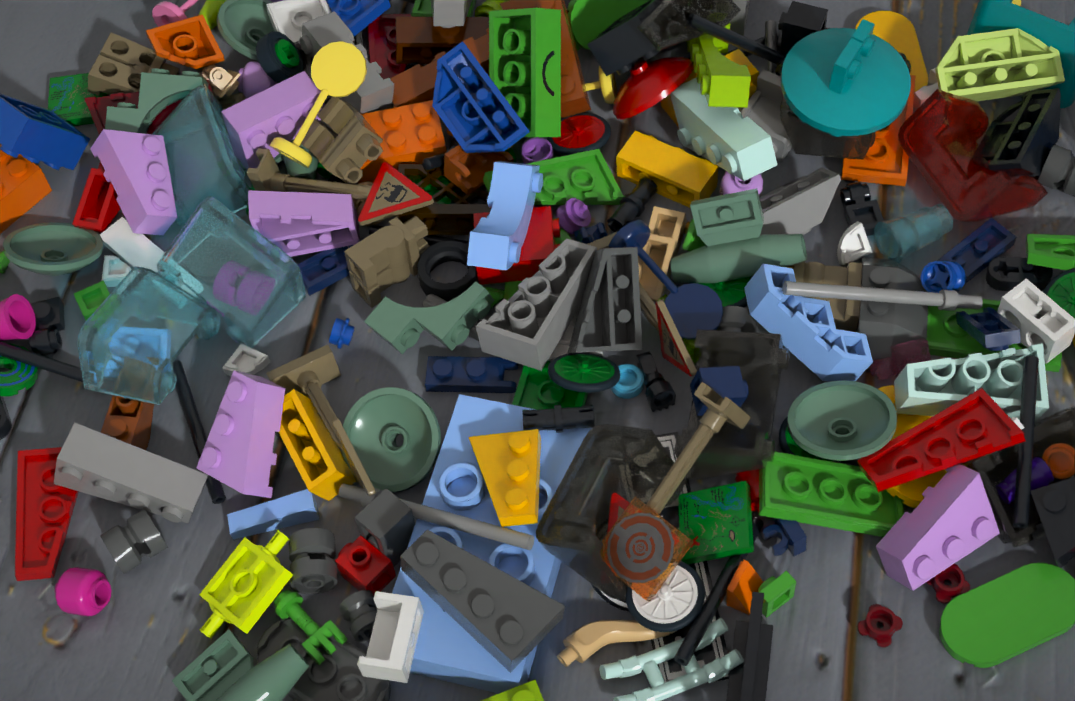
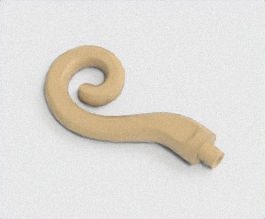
(597, 634)

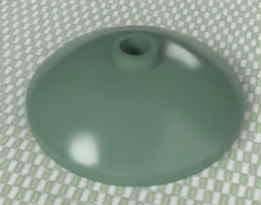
(244, 24)
(53, 248)
(842, 420)
(373, 431)

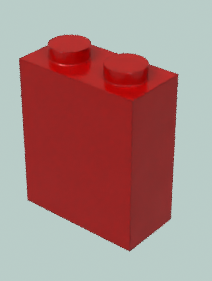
(536, 248)

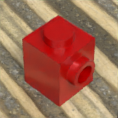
(365, 566)

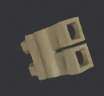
(121, 65)
(345, 145)
(386, 258)
(844, 311)

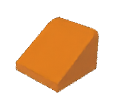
(741, 587)

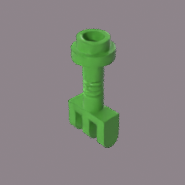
(289, 605)

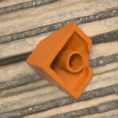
(186, 43)

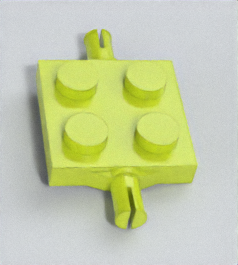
(245, 585)

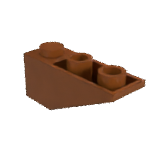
(129, 421)

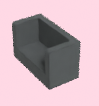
(387, 525)

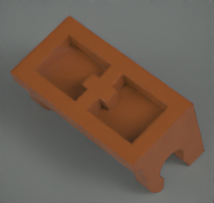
(468, 169)

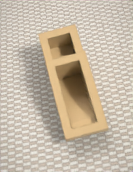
(664, 242)

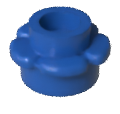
(341, 333)

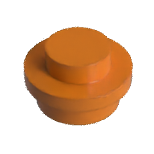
(1060, 459)

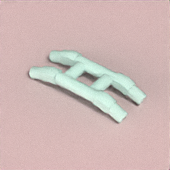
(694, 674)

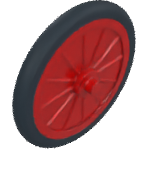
(581, 134)

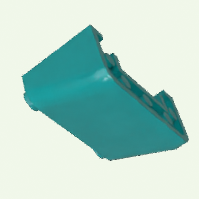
(1004, 15)

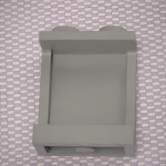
(765, 112)

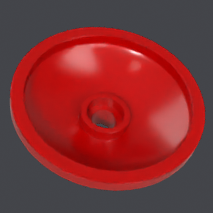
(650, 85)

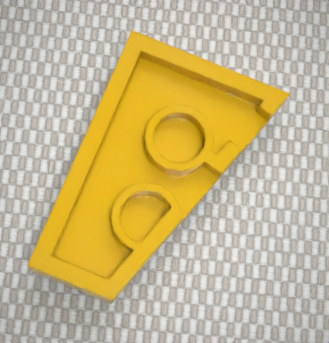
(511, 473)

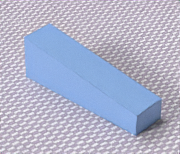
(274, 515)

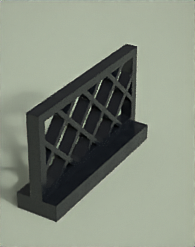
(754, 643)

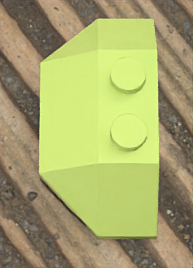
(998, 65)

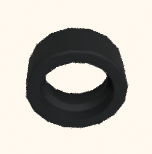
(437, 254)

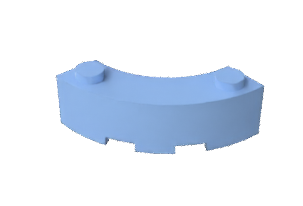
(500, 236)

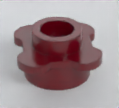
(958, 584)
(883, 615)

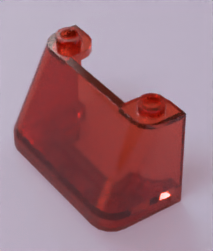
(941, 145)

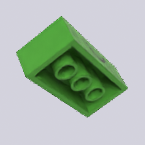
(528, 65)

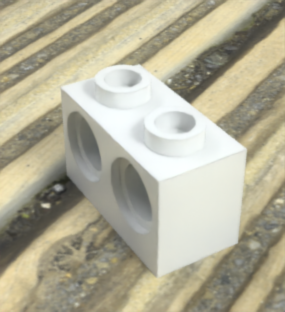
(1038, 319)

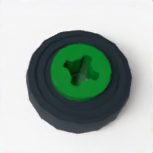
(279, 56)

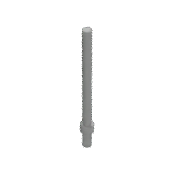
(945, 299)
(447, 519)

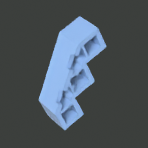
(806, 327)

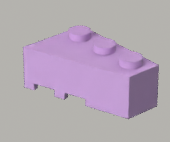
(270, 115)
(140, 177)
(303, 220)
(243, 435)
(940, 530)

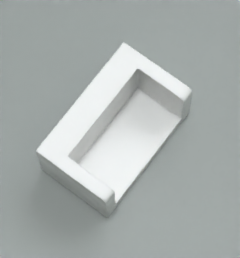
(392, 637)

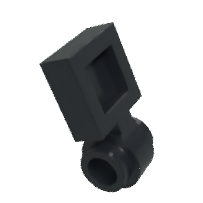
(860, 207)
(49, 322)

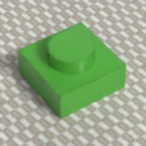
(91, 298)
(777, 592)

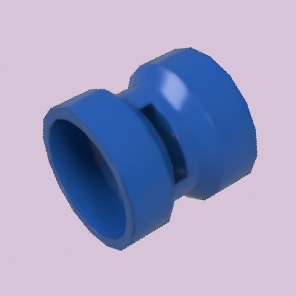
(935, 278)

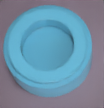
(630, 382)

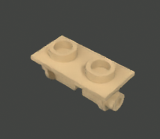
(223, 81)

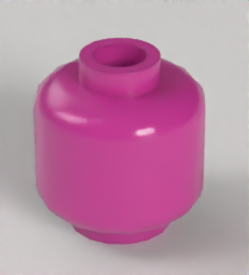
(82, 591)

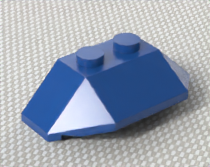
(474, 105)

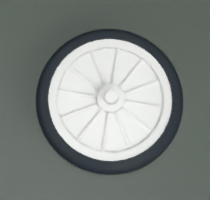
(673, 605)

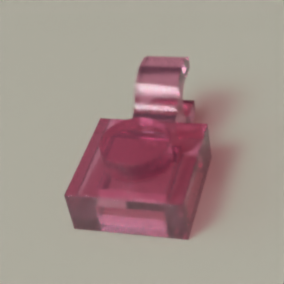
(902, 354)

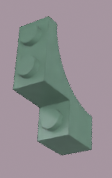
(155, 94)
(446, 322)

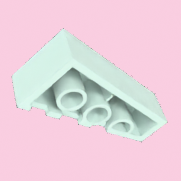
(721, 134)
(937, 384)

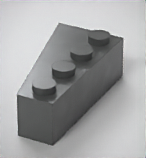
(483, 600)

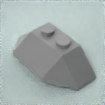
(799, 204)

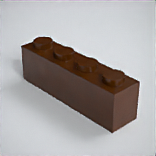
(420, 40)

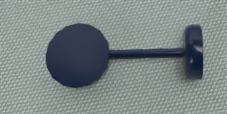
(690, 305)

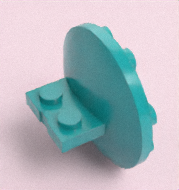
(845, 81)

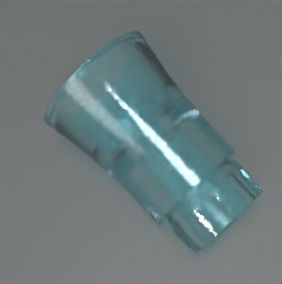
(909, 233)

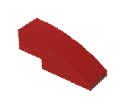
(98, 202)

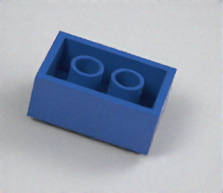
(39, 134)

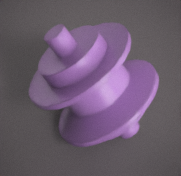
(573, 215)

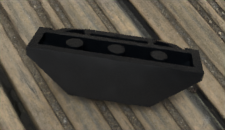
(1022, 135)

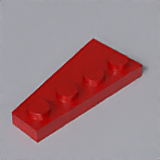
(945, 440)
(41, 514)

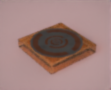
(643, 548)

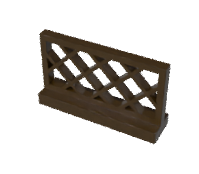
(444, 218)

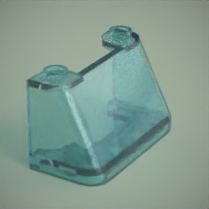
(201, 155)
(233, 271)
(139, 334)

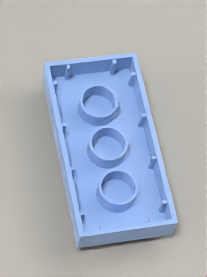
(458, 487)

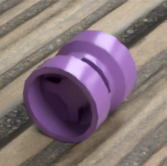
(536, 150)

